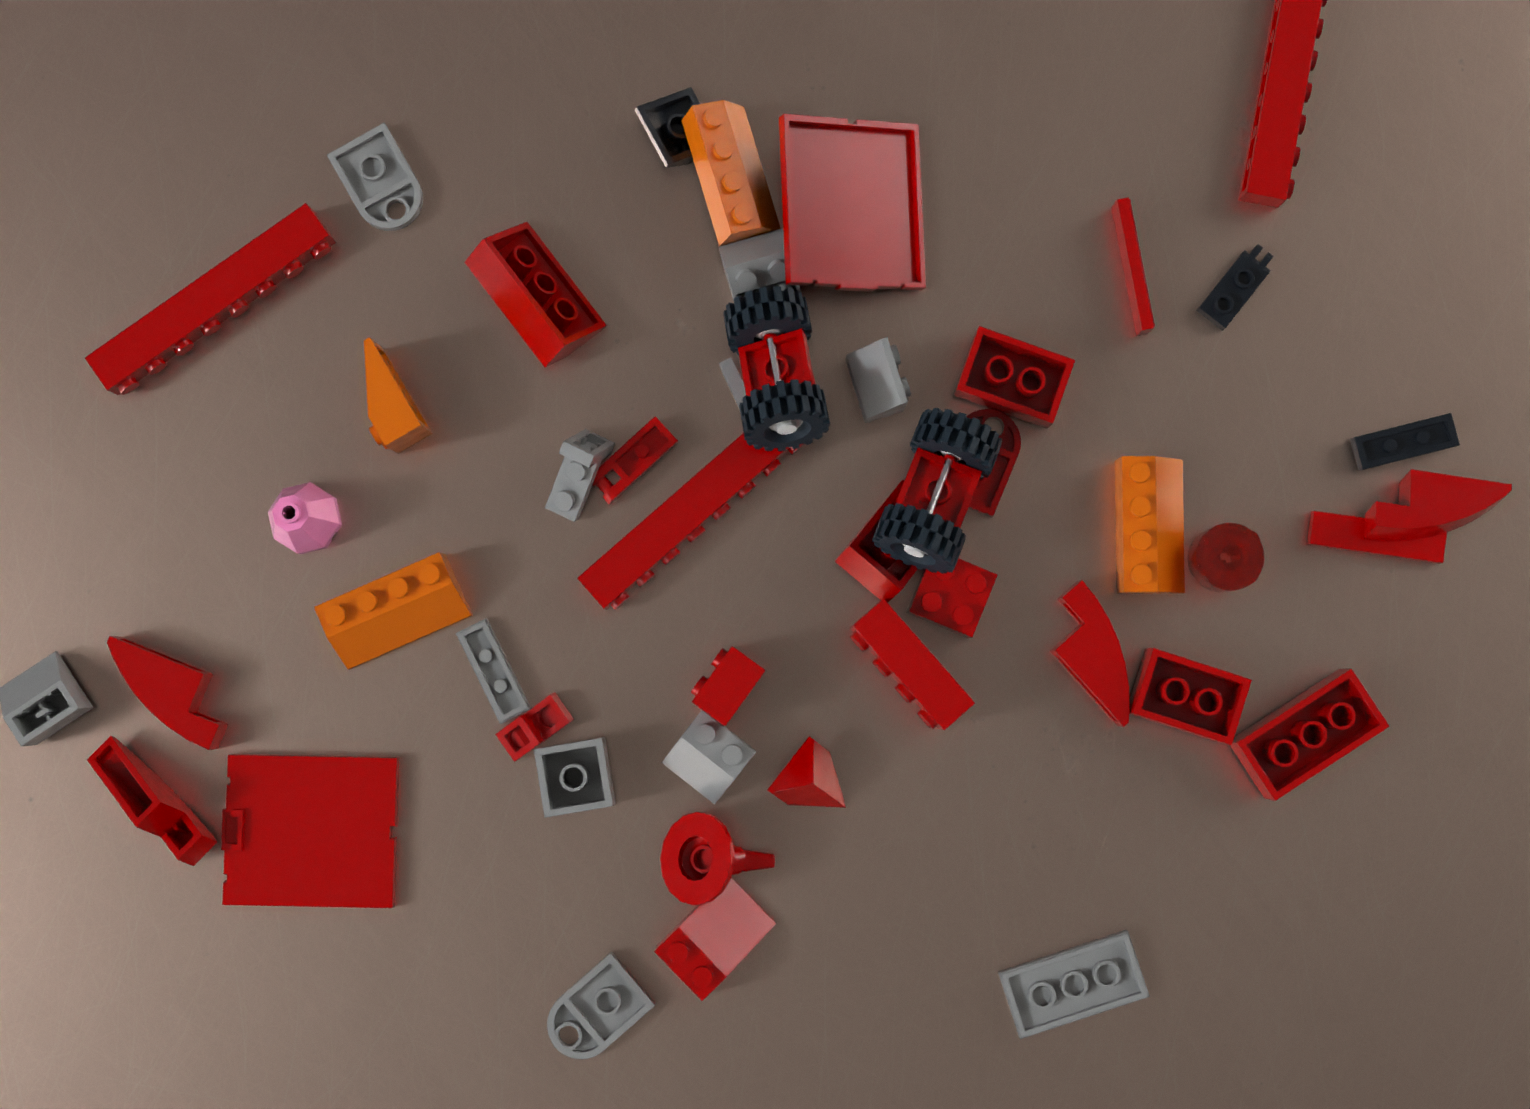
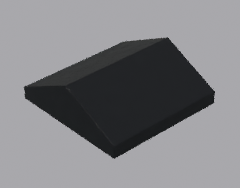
(664, 126)

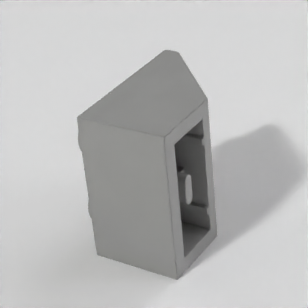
(755, 263)
(877, 380)
(42, 701)

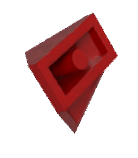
(809, 779)

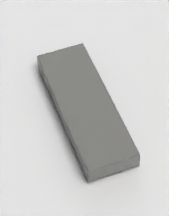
(493, 671)

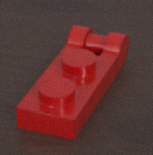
(634, 459)

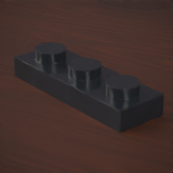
(1405, 441)

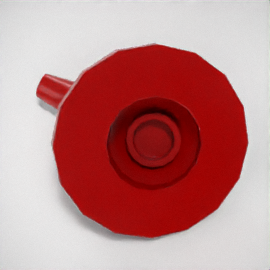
(701, 858)

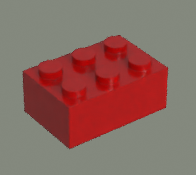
(1014, 377)
(1189, 696)

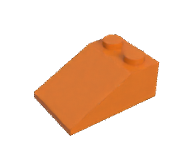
(390, 406)

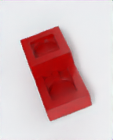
(534, 727)

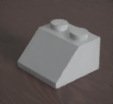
(709, 756)

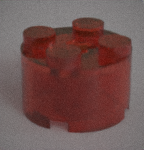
(1238, 543)

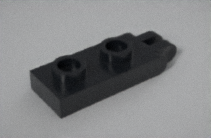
(1235, 287)

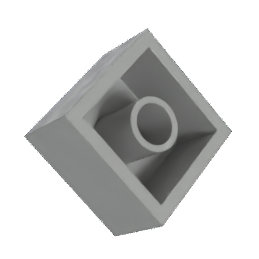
(574, 777)

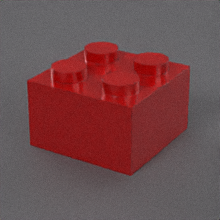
(953, 598)
(727, 685)

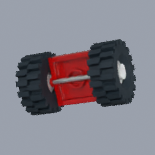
(781, 395)
(937, 491)

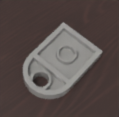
(378, 178)
(599, 1009)

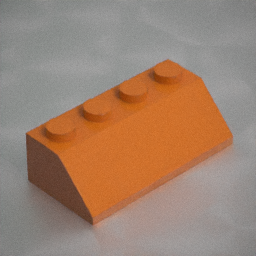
(729, 171)
(1149, 525)
(393, 610)

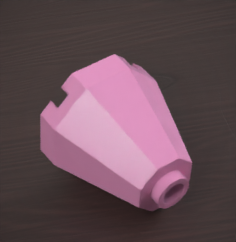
(304, 518)

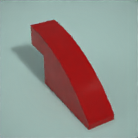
(1432, 506)
(1094, 653)
(168, 690)
(151, 801)

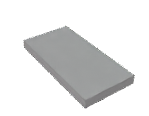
(1073, 984)

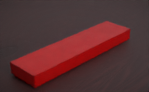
(1133, 266)
(1347, 533)

